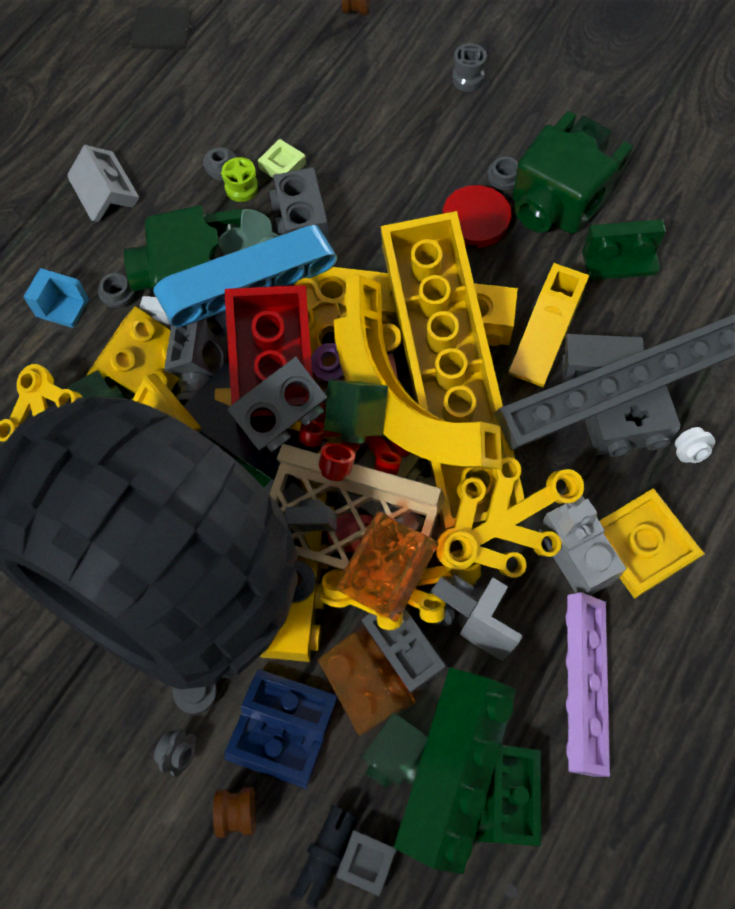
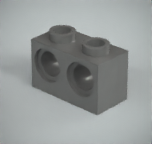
(299, 201)
(197, 348)
(270, 397)

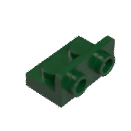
(623, 249)
(513, 800)

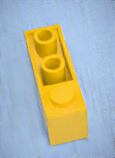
(548, 324)

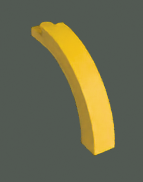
(406, 423)

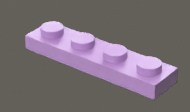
(587, 686)

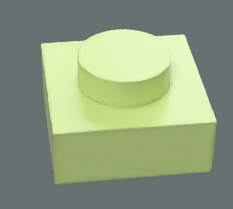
(281, 159)

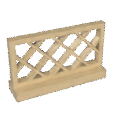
(363, 482)

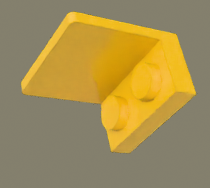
(136, 351)

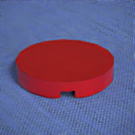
(481, 213)

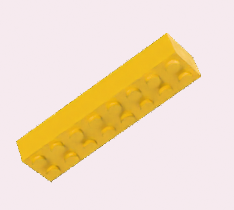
(445, 344)

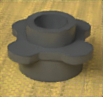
(175, 752)

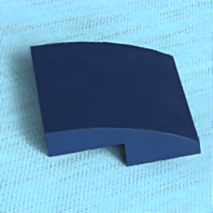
(281, 728)

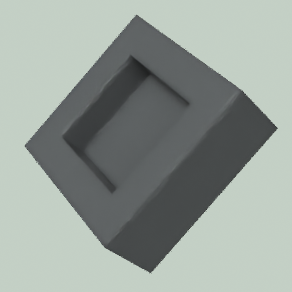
(311, 517)
(456, 593)
(366, 863)

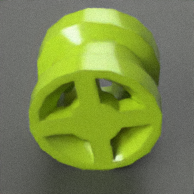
(240, 179)

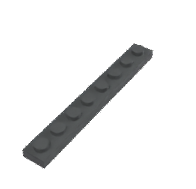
(616, 383)

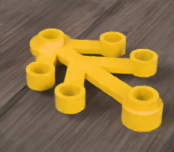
(34, 387)
(502, 521)
(431, 607)

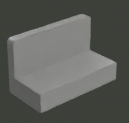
(100, 181)
(487, 631)

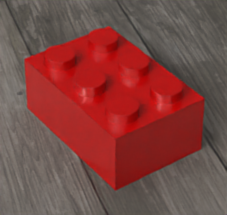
(263, 335)

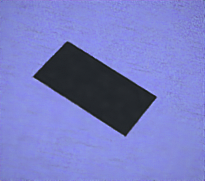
(224, 430)

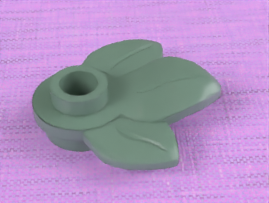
(254, 230)

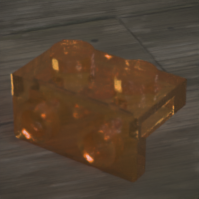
(387, 566)
(365, 681)

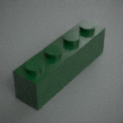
(455, 771)

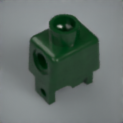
(565, 178)
(176, 243)

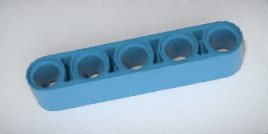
(275, 262)

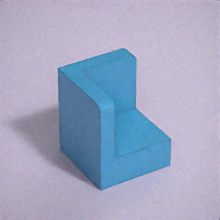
(56, 298)

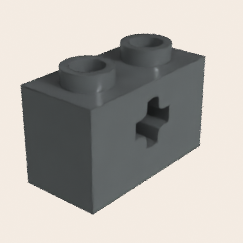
(636, 424)

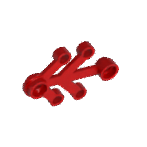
(338, 459)

